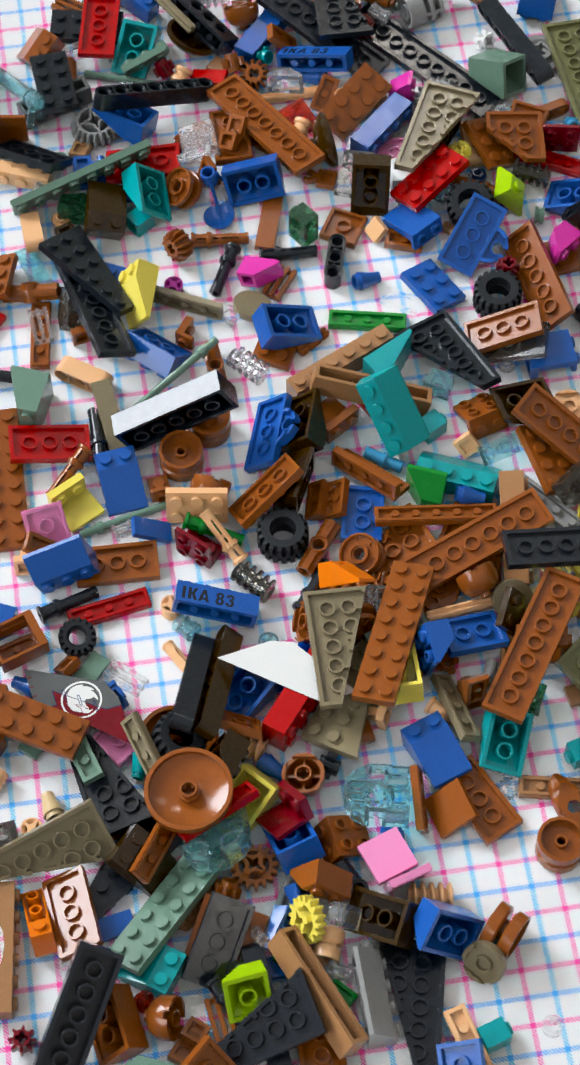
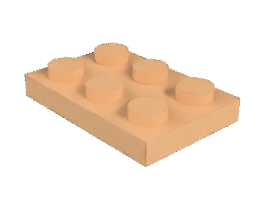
(196, 500)

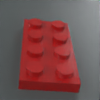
(99, 29)
(162, 158)
(429, 178)
(46, 442)

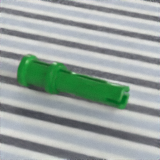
(198, 525)

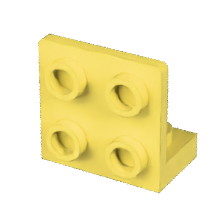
(77, 502)

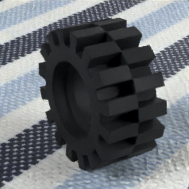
(72, 625)

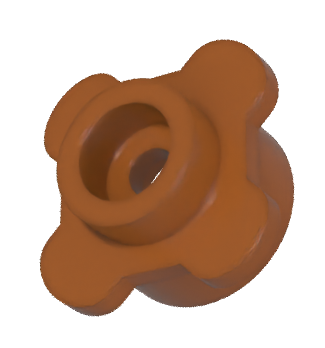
(450, 669)

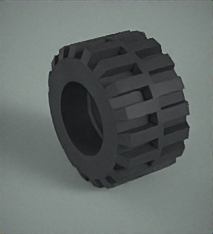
(463, 192)
(500, 283)
(283, 521)
(163, 742)

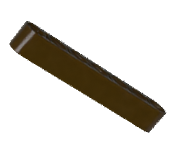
(216, 684)

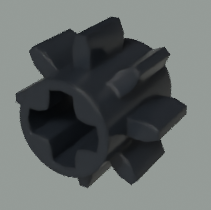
(330, 764)

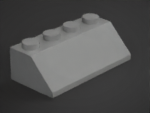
(374, 998)

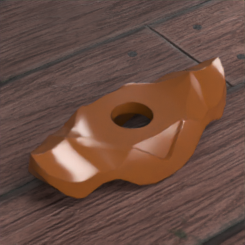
(561, 793)

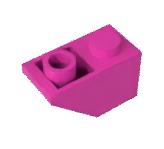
(404, 85)
(562, 241)
(258, 271)

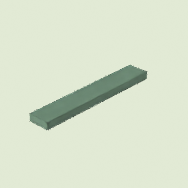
(90, 669)

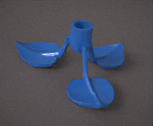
(216, 216)

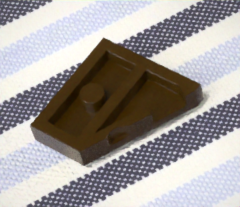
(511, 610)

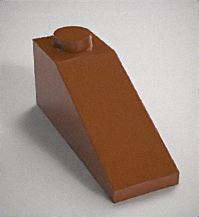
(473, 690)

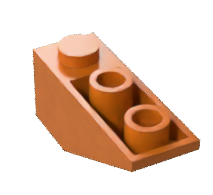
(341, 574)
(38, 922)

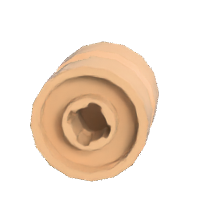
(329, 946)

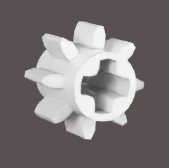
(484, 40)

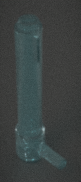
(28, 96)

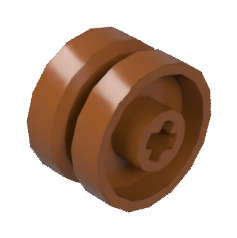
(214, 431)
(181, 455)
(558, 844)
(506, 931)

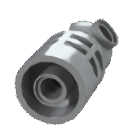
(420, 11)

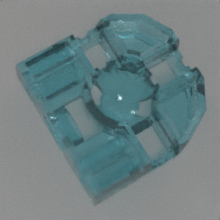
(359, 785)
(226, 839)

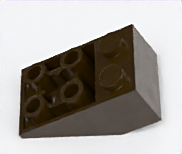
(231, 750)

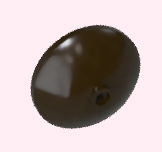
(187, 41)
(324, 139)

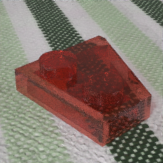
(298, 109)

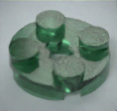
(67, 207)

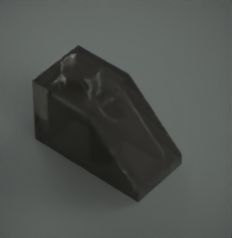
(67, 314)

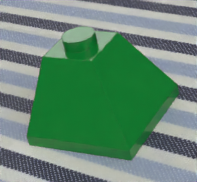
(426, 485)

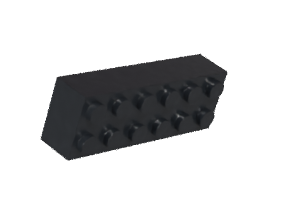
(175, 410)
(79, 1005)

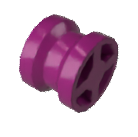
(174, 283)

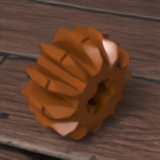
(259, 69)
(177, 245)

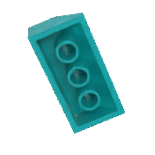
(393, 410)
(463, 472)

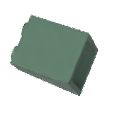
(499, 71)
(32, 394)

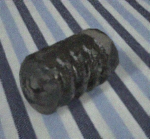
(532, 173)
(253, 581)

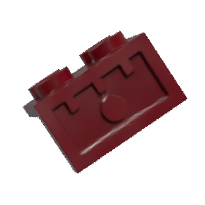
(561, 137)
(199, 548)
(288, 815)

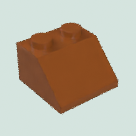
(40, 43)
(324, 880)

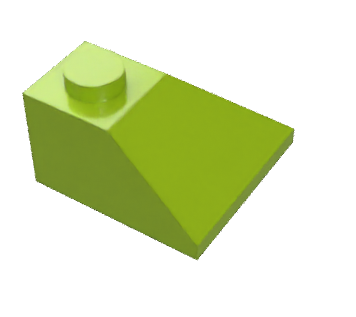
(509, 191)
(245, 990)

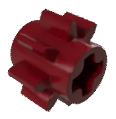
(163, 68)
(508, 264)
(27, 1044)

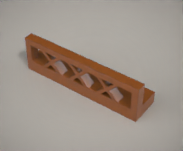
(368, 473)

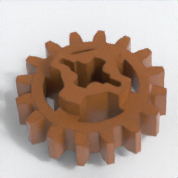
(256, 876)

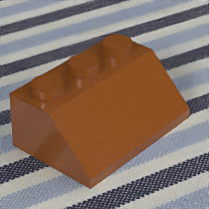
(121, 1029)

